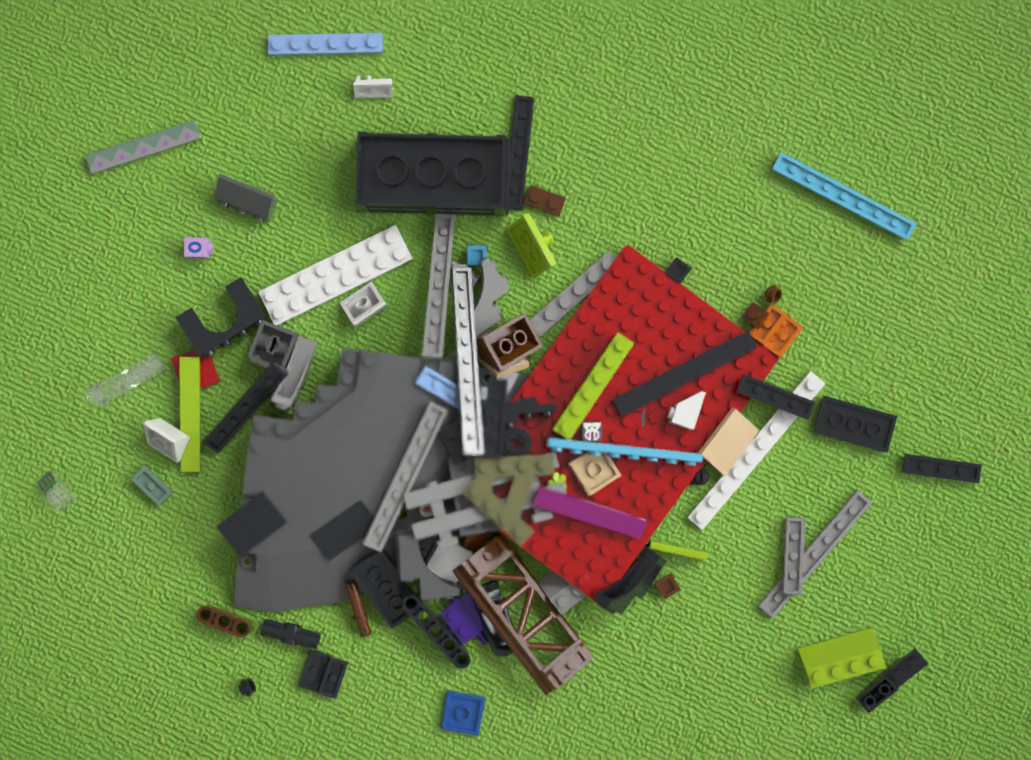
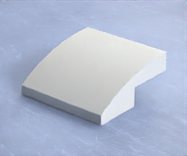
(447, 559)

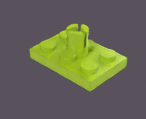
(532, 245)

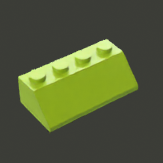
(841, 658)

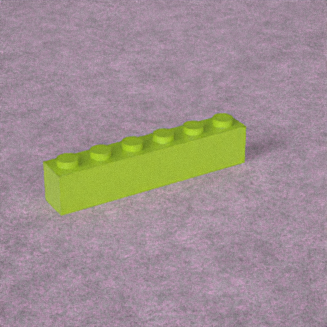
(592, 386)

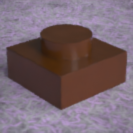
(755, 315)
(667, 586)

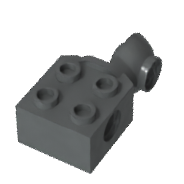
(272, 344)

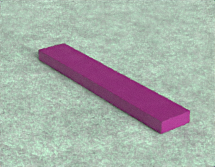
(589, 512)

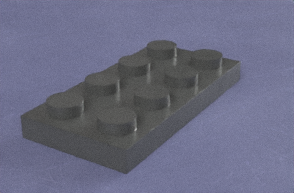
(462, 502)

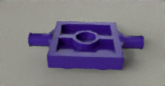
(464, 619)

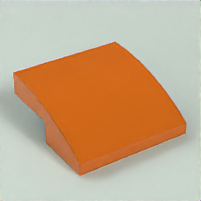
(777, 331)

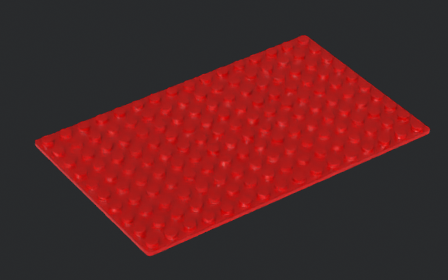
(667, 330)

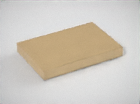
(728, 441)

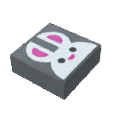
(591, 431)

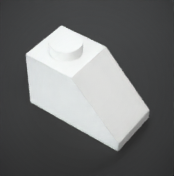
(686, 412)

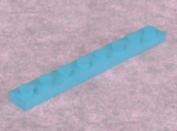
(843, 196)
(615, 451)

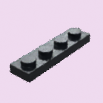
(775, 397)
(495, 418)
(941, 468)

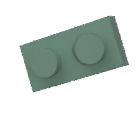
(152, 485)

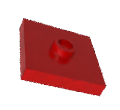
(208, 371)

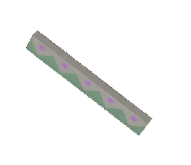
(143, 147)

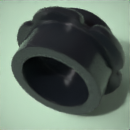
(247, 687)

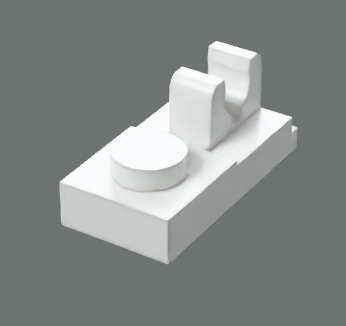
(372, 88)

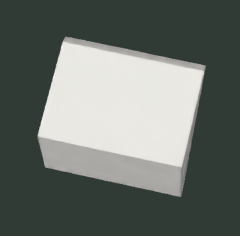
(363, 304)
(166, 438)

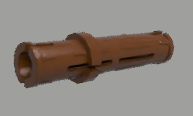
(360, 615)

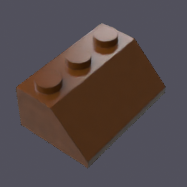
(508, 343)

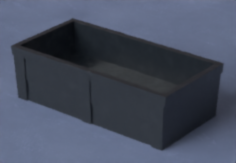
(432, 174)

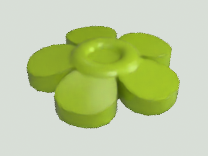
(556, 478)

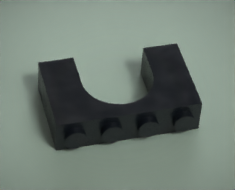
(207, 341)

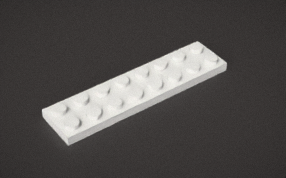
(335, 275)

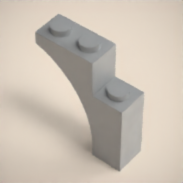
(492, 287)
(298, 367)

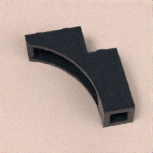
(633, 583)

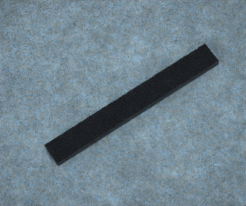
(684, 373)

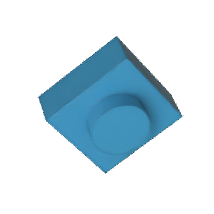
(475, 254)

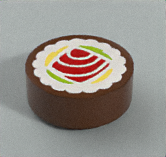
(425, 511)

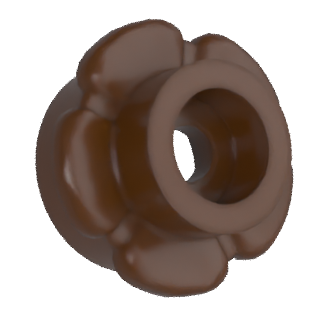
(773, 294)

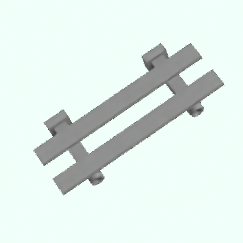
(443, 523)

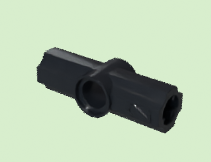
(290, 633)

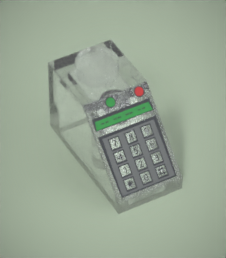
(55, 491)

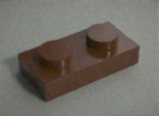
(544, 200)

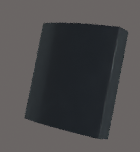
(322, 673)

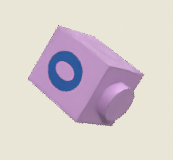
(198, 248)

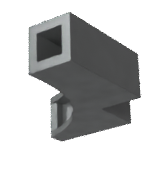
(411, 567)

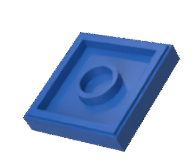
(463, 712)

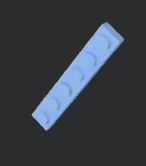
(325, 44)

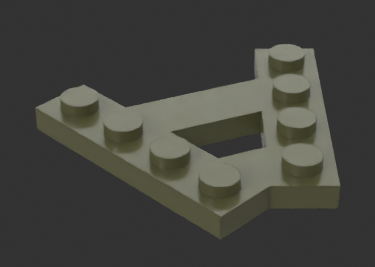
(508, 514)

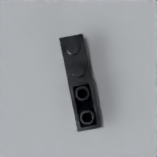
(525, 408)
(891, 679)

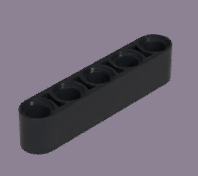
(440, 637)

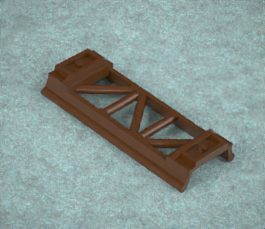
(572, 656)

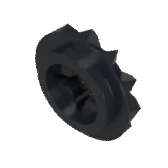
(525, 440)

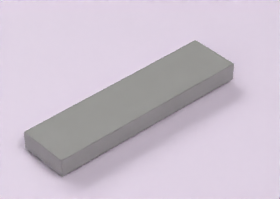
(794, 556)

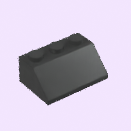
(245, 198)

